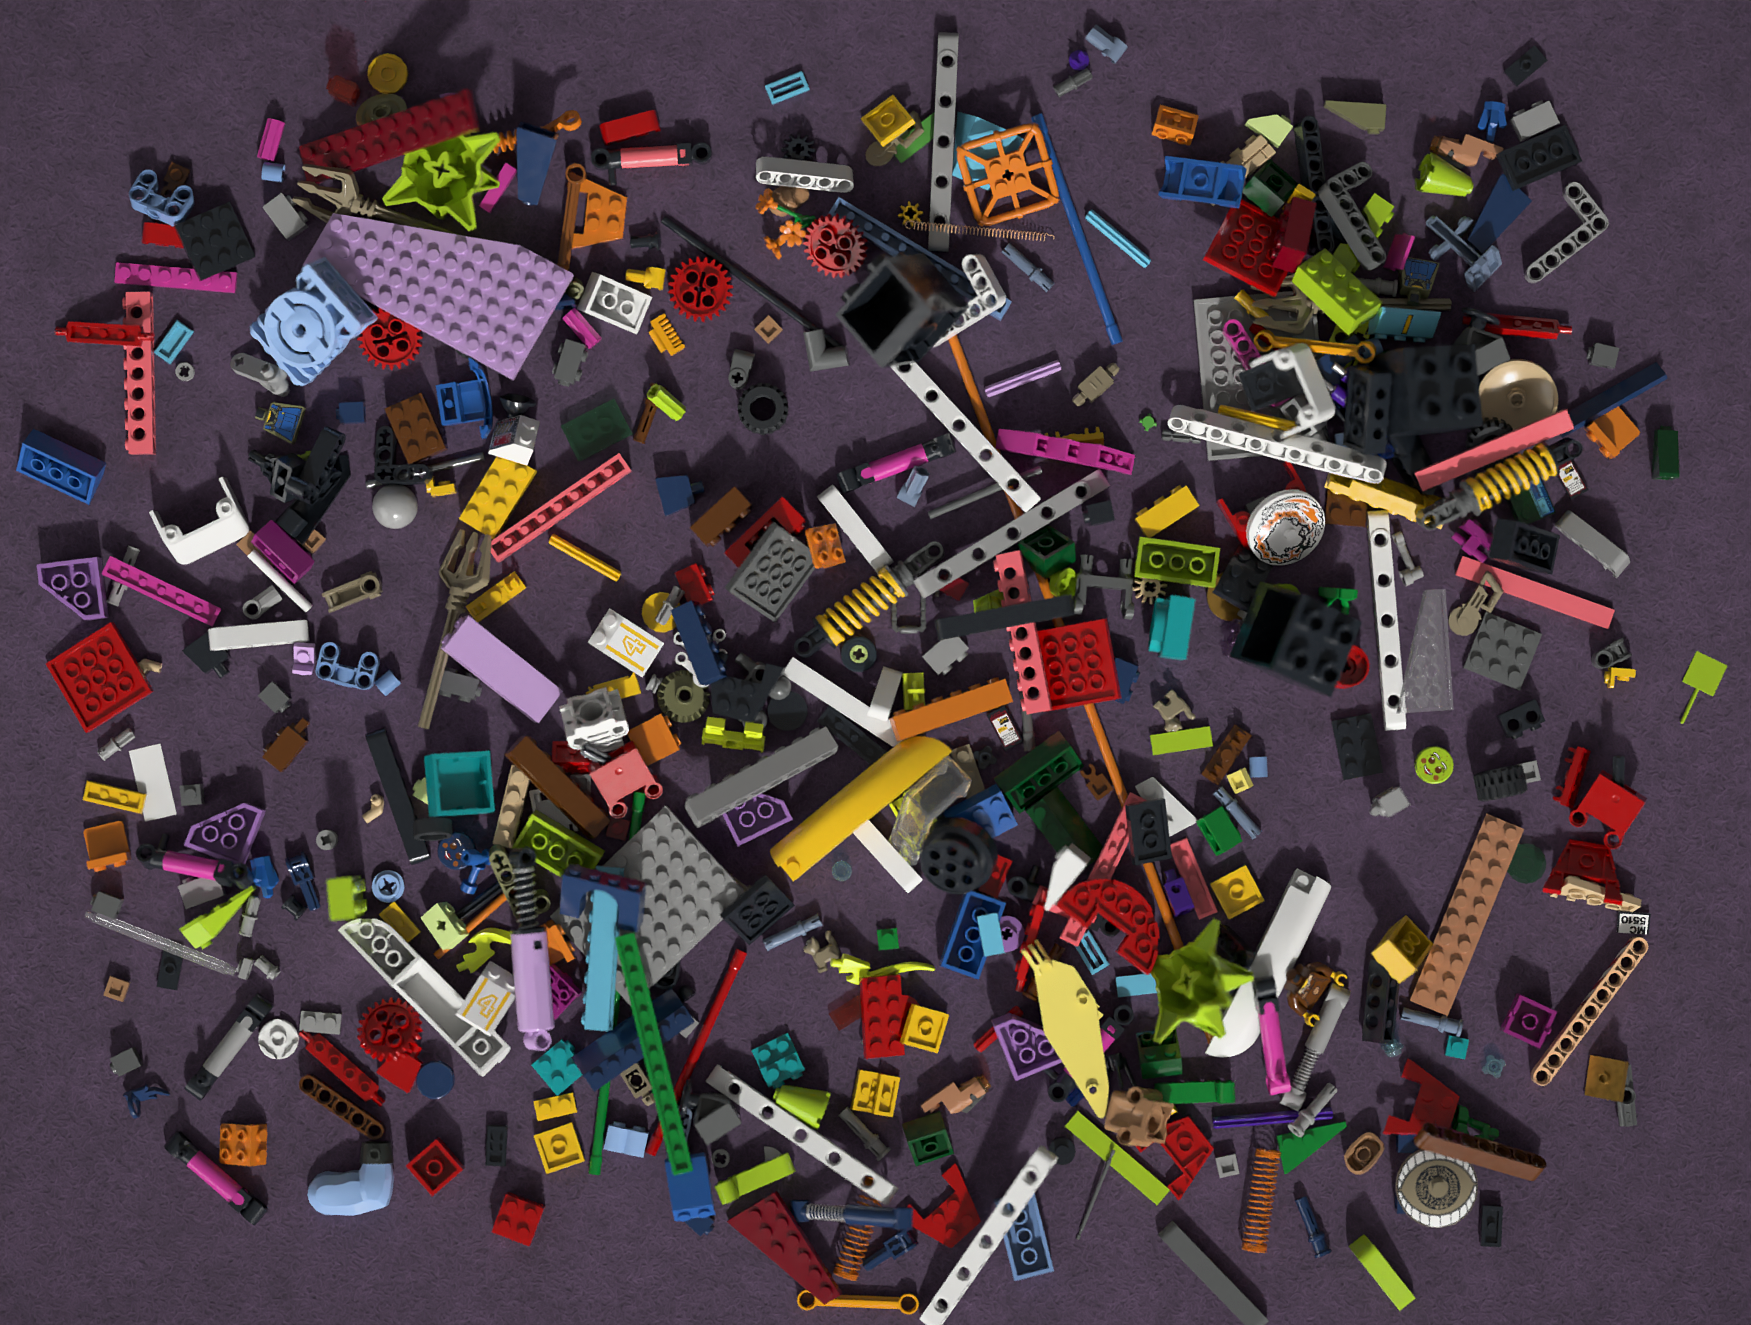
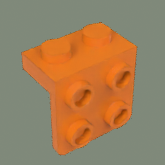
(1612, 432)
(825, 546)
(655, 739)
(107, 846)
(557, 946)
(243, 1144)

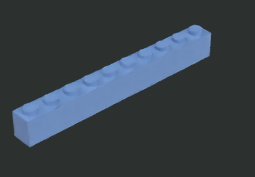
(894, 243)

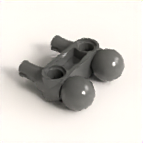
(781, 689)

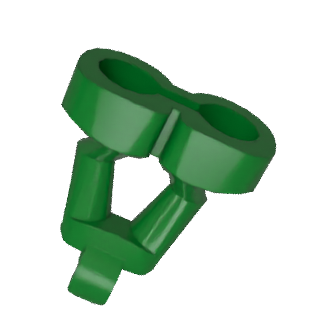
(1342, 594)
(1461, 1118)

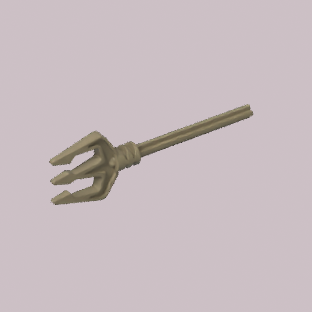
(350, 201)
(1305, 307)
(461, 585)

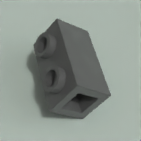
(570, 361)
(465, 687)

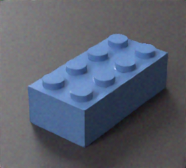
(1027, 1242)

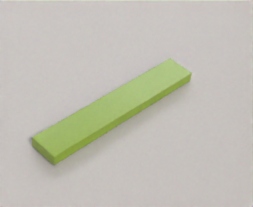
(1121, 1160)

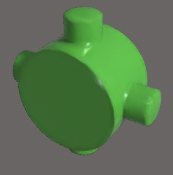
(1148, 422)

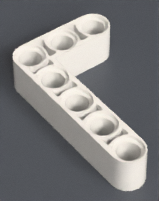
(984, 294)

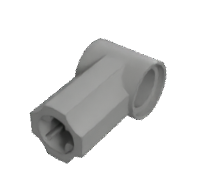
(264, 601)

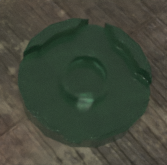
(1527, 864)

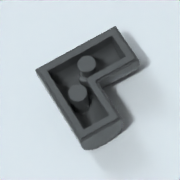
(820, 356)

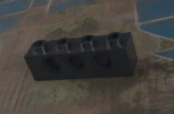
(1380, 1005)

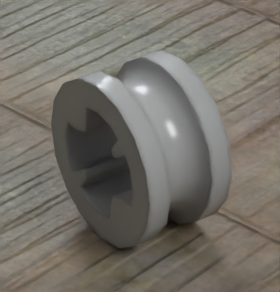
(191, 372)
(654, 684)
(722, 1152)

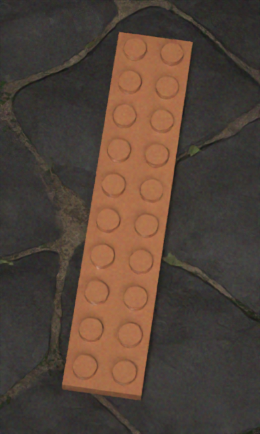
(1467, 914)

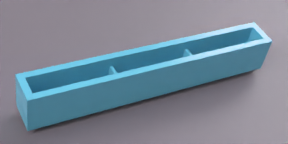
(602, 959)

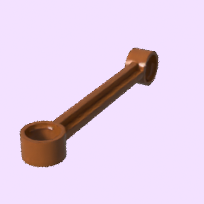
(569, 218)

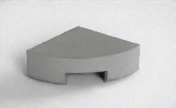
(770, 1153)

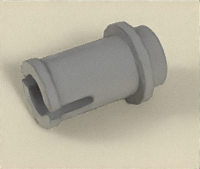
(267, 967)

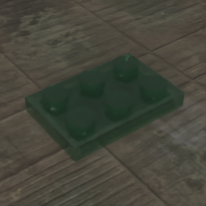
(596, 430)

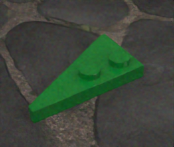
(1297, 1149)

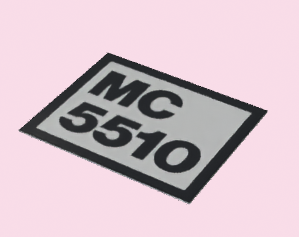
(1633, 922)

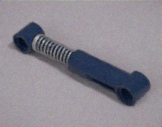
(854, 1214)

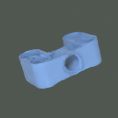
(157, 205)
(344, 674)

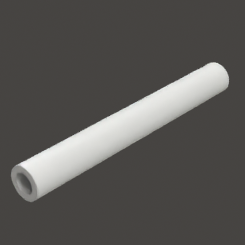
(280, 581)

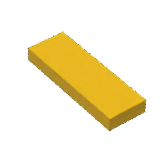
(114, 797)

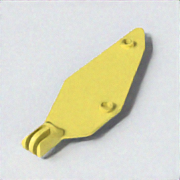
(1071, 1025)

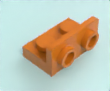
(1175, 125)

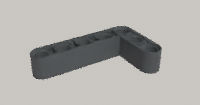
(1349, 218)

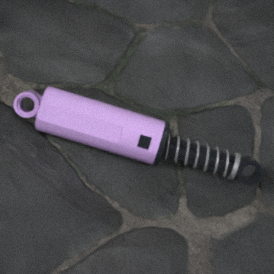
(530, 958)

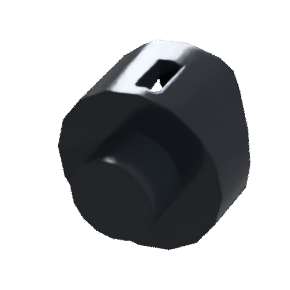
(1063, 1150)

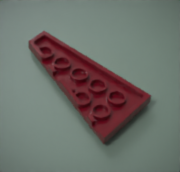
(780, 1237)

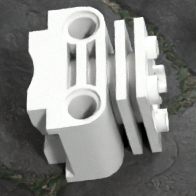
(595, 720)

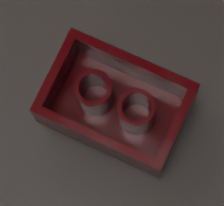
(1293, 234)

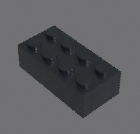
(1524, 546)

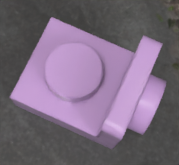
(303, 658)

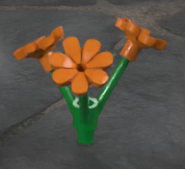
(791, 232)

